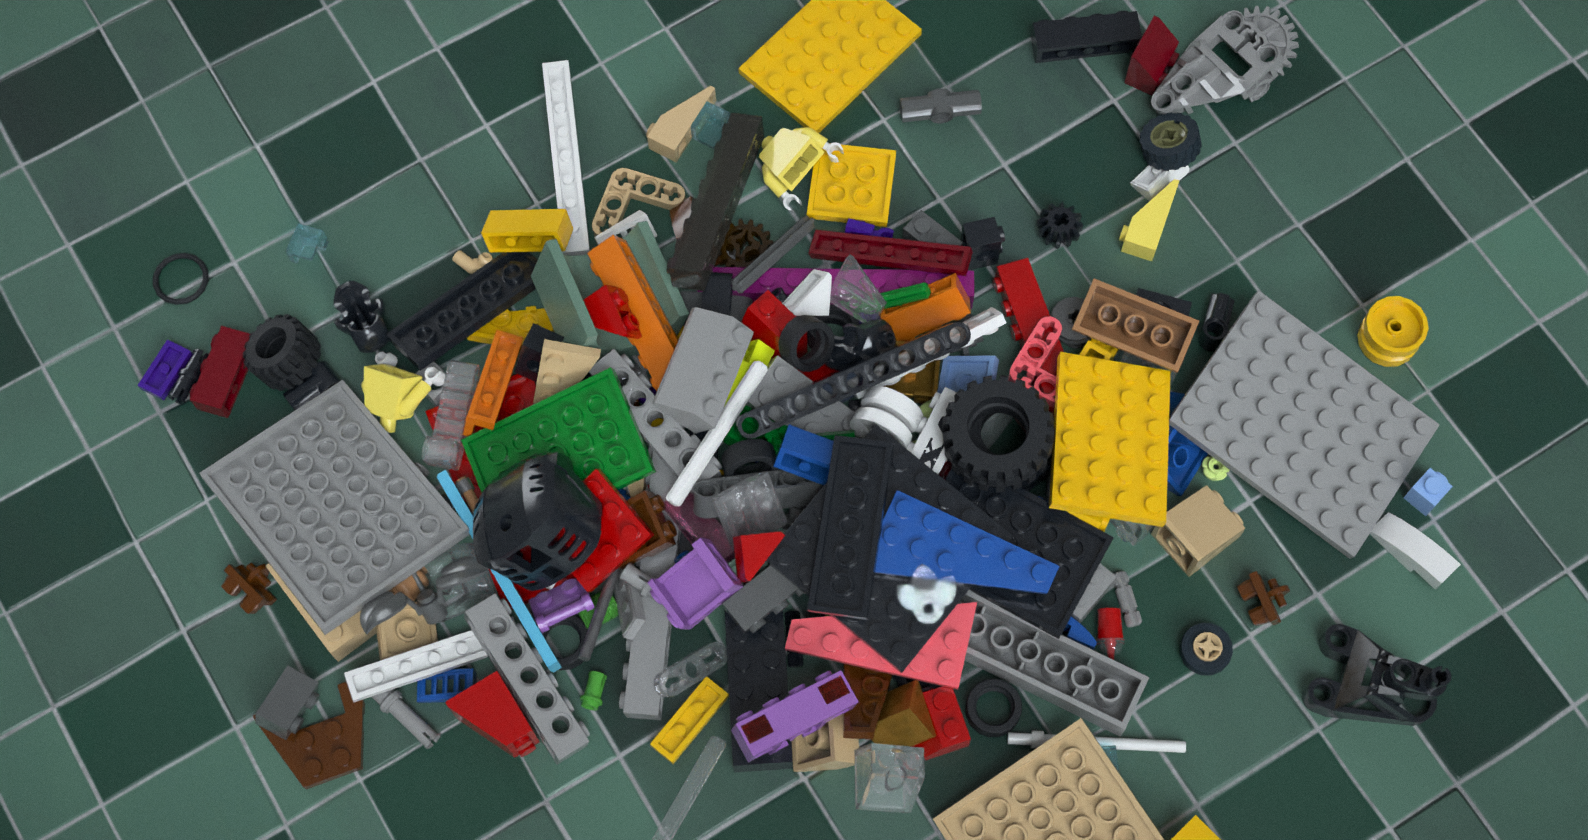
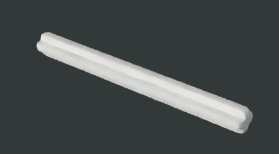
(715, 436)

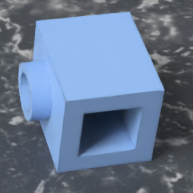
(1428, 491)

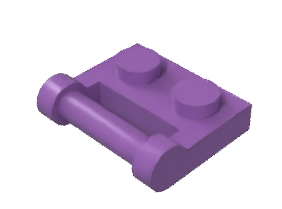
(560, 603)

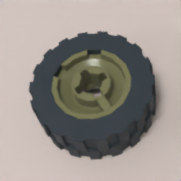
(1170, 141)

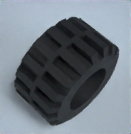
(281, 352)

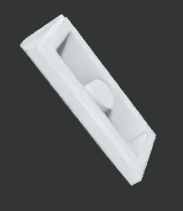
(1152, 181)

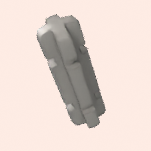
(1126, 599)

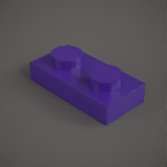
(164, 370)

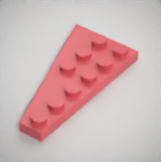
(936, 663)

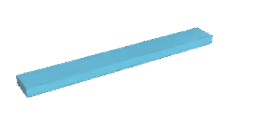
(506, 585)

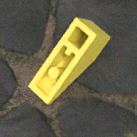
(1147, 224)

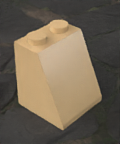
(1198, 530)

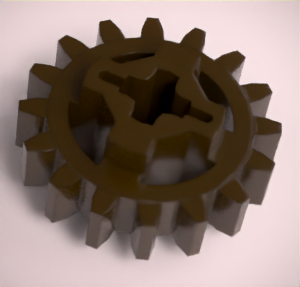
(736, 241)

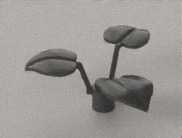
(429, 603)

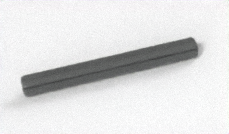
(772, 254)

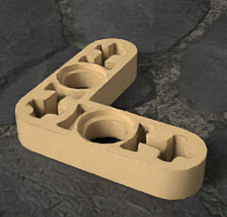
(626, 193)

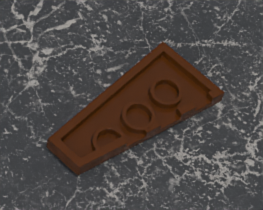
(871, 691)

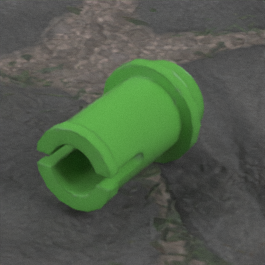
(592, 695)

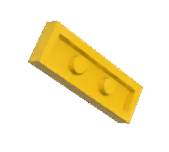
(689, 720)

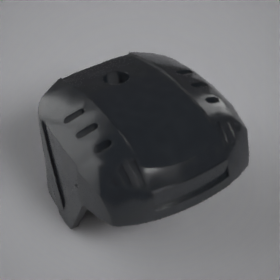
(516, 516)

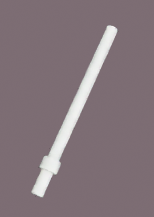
(1037, 738)

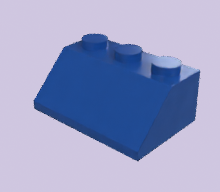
(1183, 455)

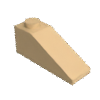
(673, 129)

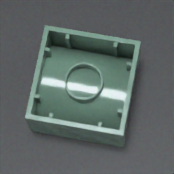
(568, 280)

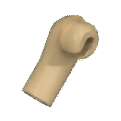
(471, 265)

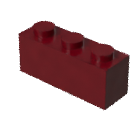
(221, 373)

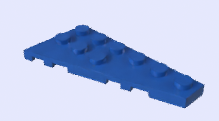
(950, 547)

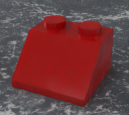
(947, 723)

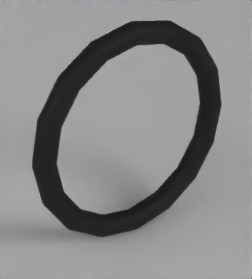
(184, 300)

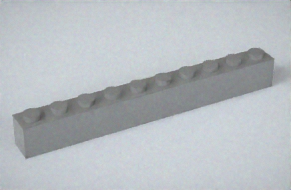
(651, 644)

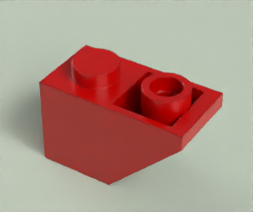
(611, 312)

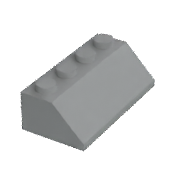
(703, 369)

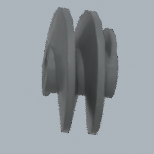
(1065, 312)

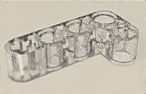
(445, 445)

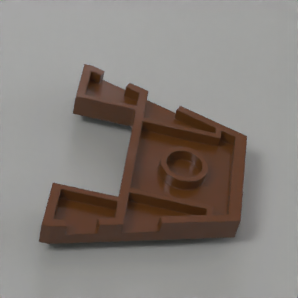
(326, 748)

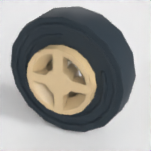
(1209, 638)

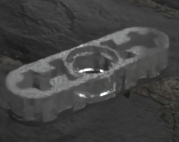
(678, 669)

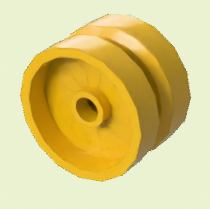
(1392, 331)

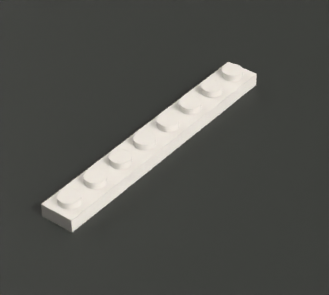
(566, 152)

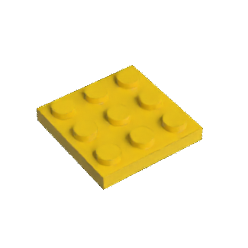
(854, 187)

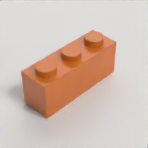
(946, 303)

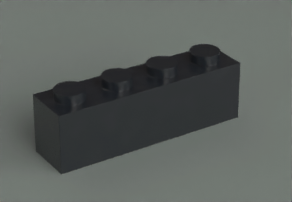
(1085, 36)

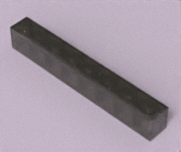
(716, 202)

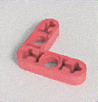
(1034, 365)

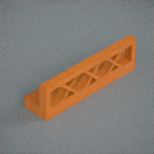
(493, 382)

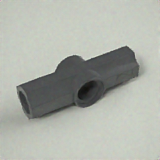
(940, 106)

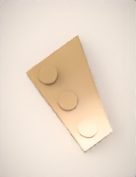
(562, 367)

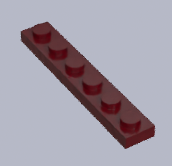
(891, 252)

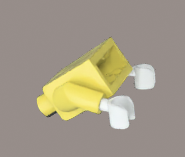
(790, 157)
(395, 392)

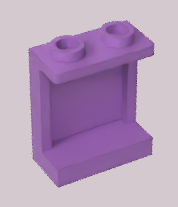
(695, 585)

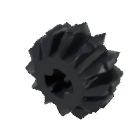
(1050, 222)

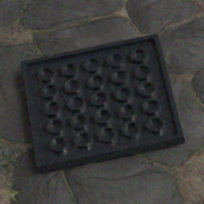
(890, 627)

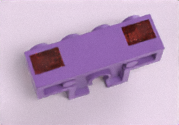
(795, 715)

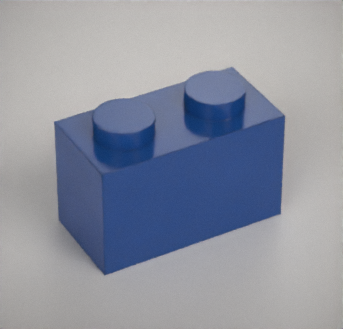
(805, 455)

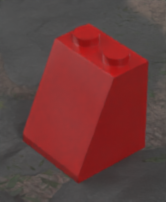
(768, 319)
(495, 715)

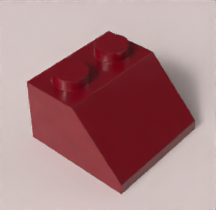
(1152, 57)

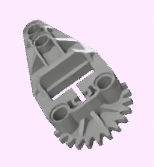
(1212, 78)

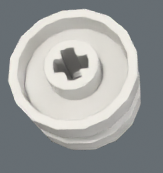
(889, 411)

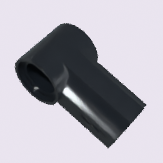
(1216, 321)
(319, 381)

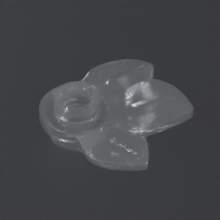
(927, 589)

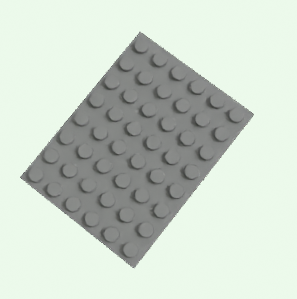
(1303, 424)
(334, 505)

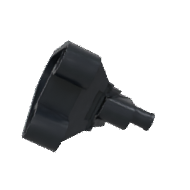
(1357, 650)

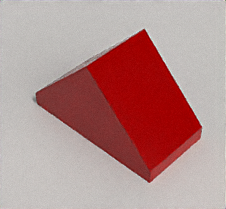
(753, 551)

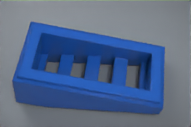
(468, 674)

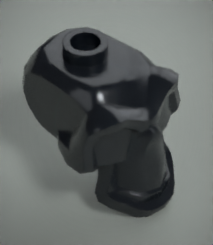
(361, 317)
(861, 343)

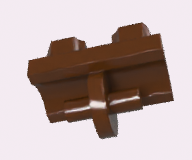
(253, 582)
(1266, 612)

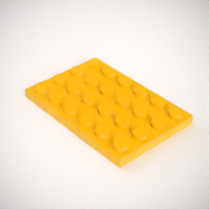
(828, 56)
(1110, 440)

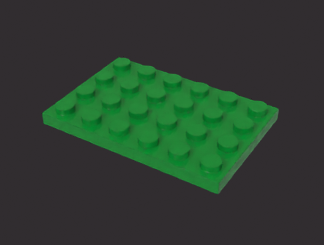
(583, 422)

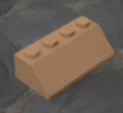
(1135, 325)

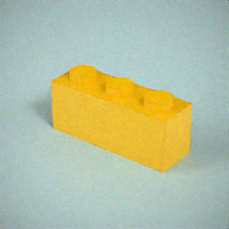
(526, 229)

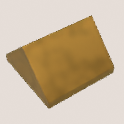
(904, 717)

